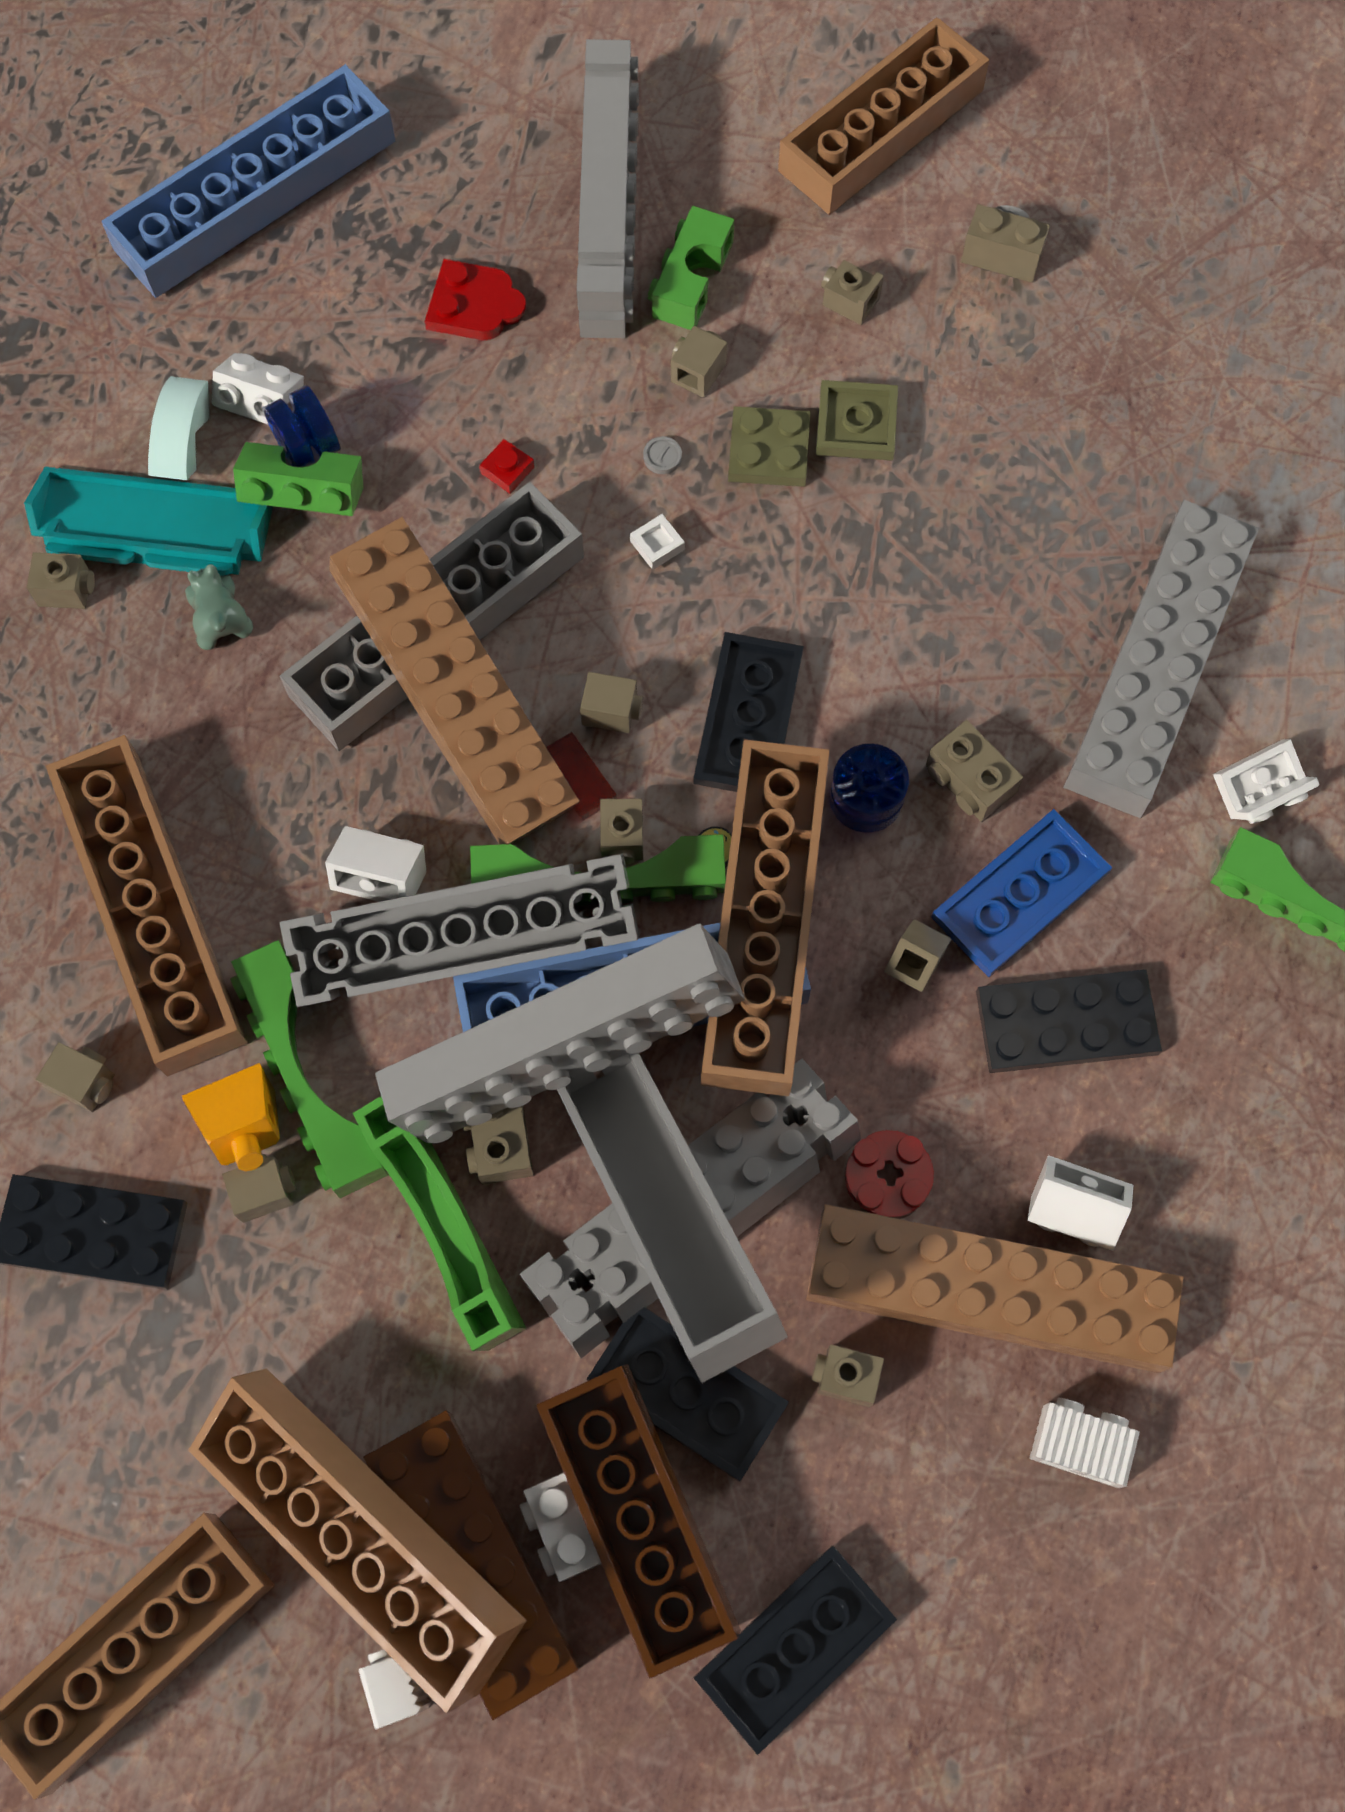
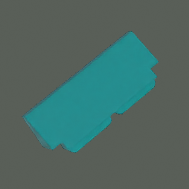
(145, 521)

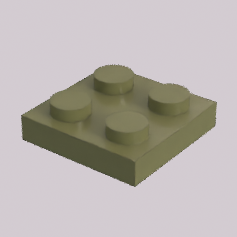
(857, 420)
(769, 446)

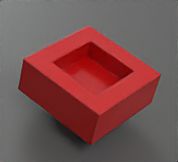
(507, 466)

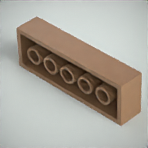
(882, 115)
(127, 1654)

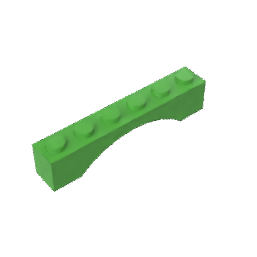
(686, 867)
(1262, 875)
(339, 1143)
(470, 1277)

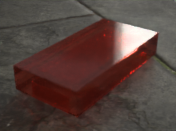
(581, 775)

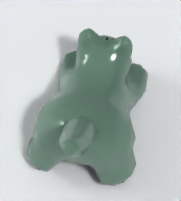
(215, 607)

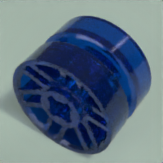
(302, 427)
(868, 787)

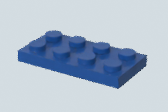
(1021, 892)

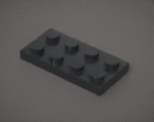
(747, 702)
(1068, 1021)
(90, 1231)
(717, 1419)
(794, 1649)

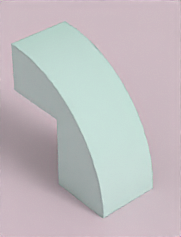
(176, 418)

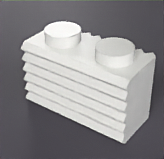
(1085, 1444)
(391, 1691)

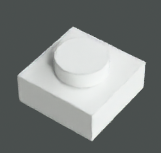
(657, 541)

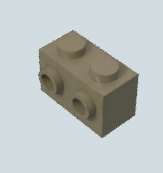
(1005, 243)
(973, 771)
(500, 1147)

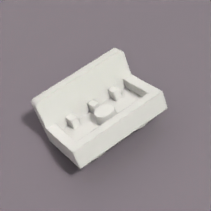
(248, 385)
(1264, 782)

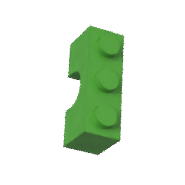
(700, 243)
(326, 487)

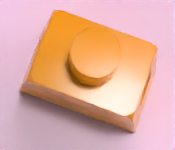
(237, 1116)

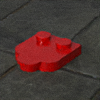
(473, 301)

